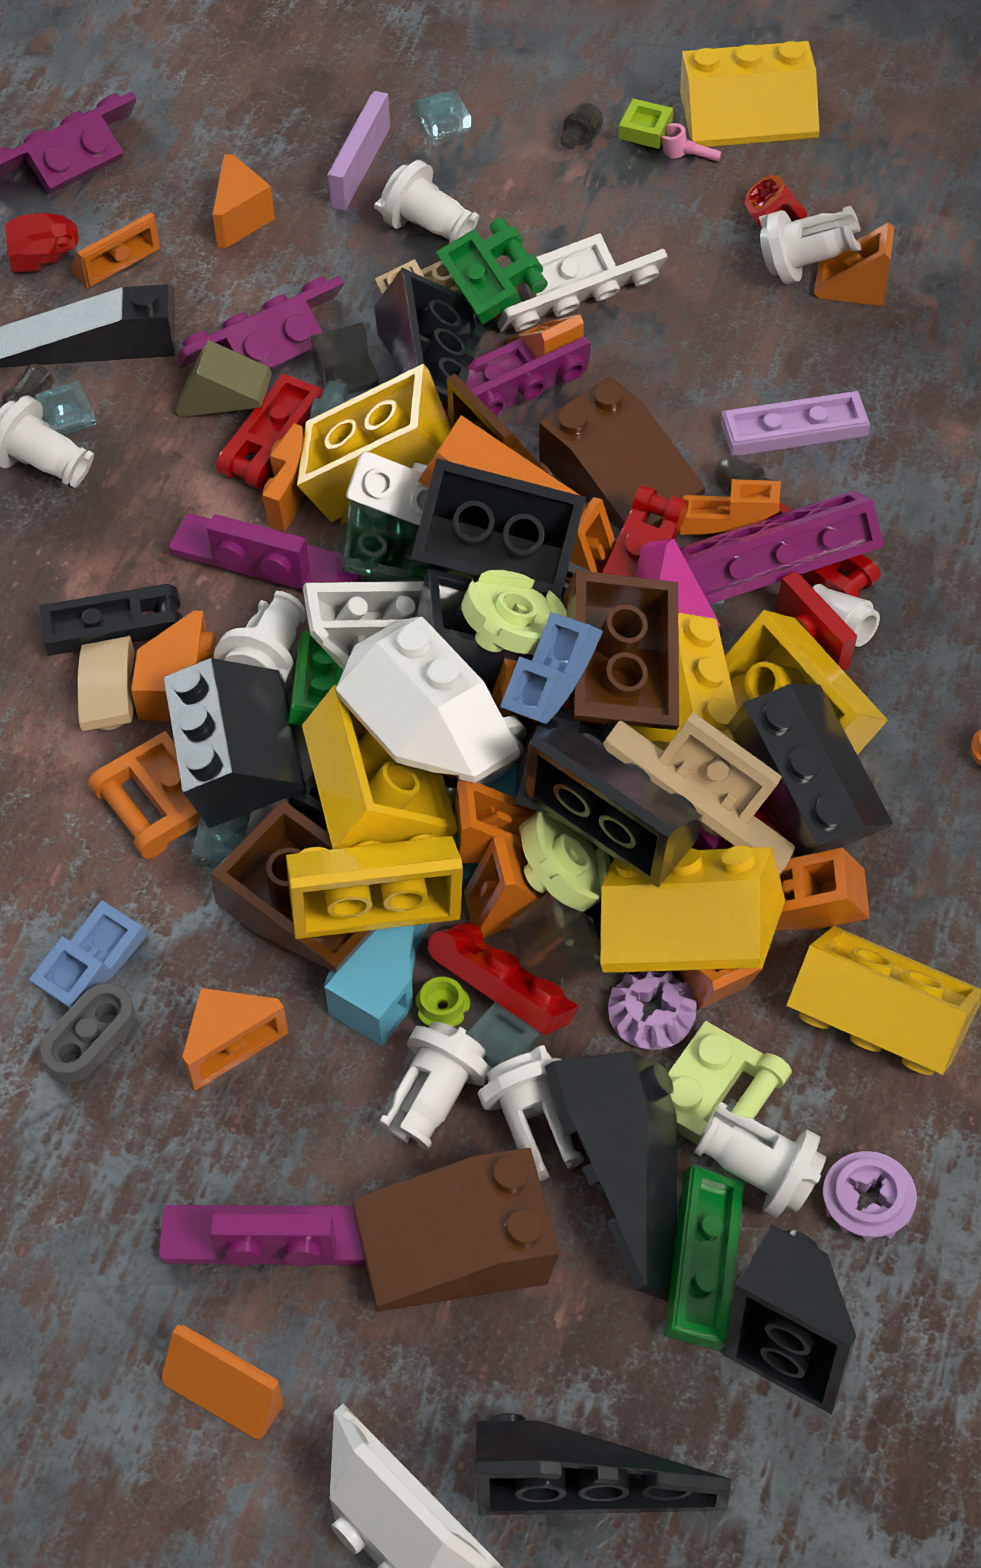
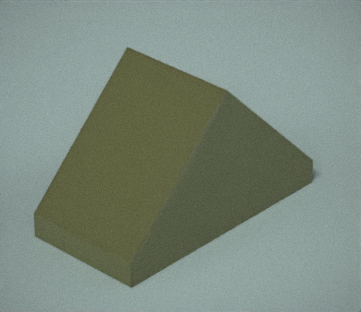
(223, 383)

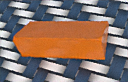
(116, 251)
(221, 1382)

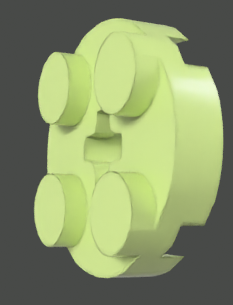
(508, 611)
(562, 862)

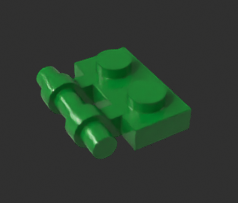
(480, 277)

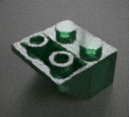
(377, 545)

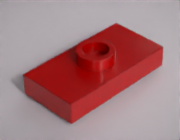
(802, 602)

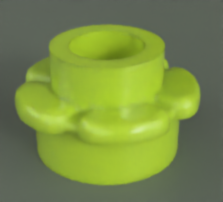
(438, 991)

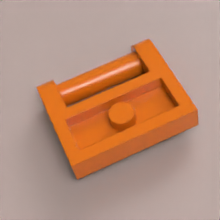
(157, 774)

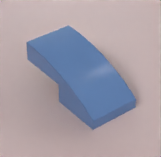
(561, 657)
(91, 956)

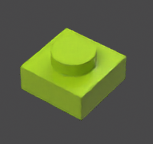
(645, 123)

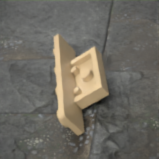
(714, 775)

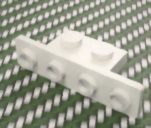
(577, 275)
(388, 487)

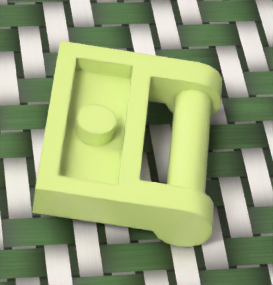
(711, 1069)

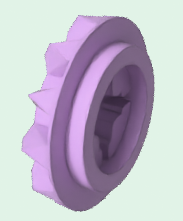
(663, 1027)
(862, 1172)

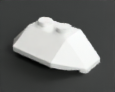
(354, 611)
(425, 703)
(389, 1510)

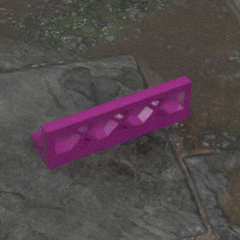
(784, 544)

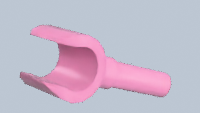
(676, 144)

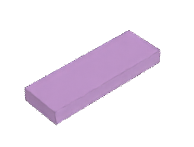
(359, 150)
(795, 423)

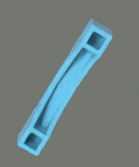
(375, 984)

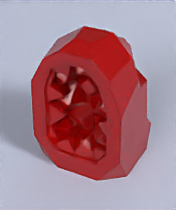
(773, 195)
(39, 240)

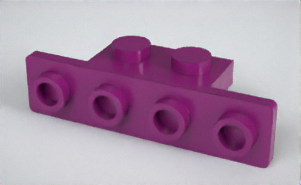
(74, 148)
(273, 335)
(516, 375)
(256, 552)
(260, 1235)

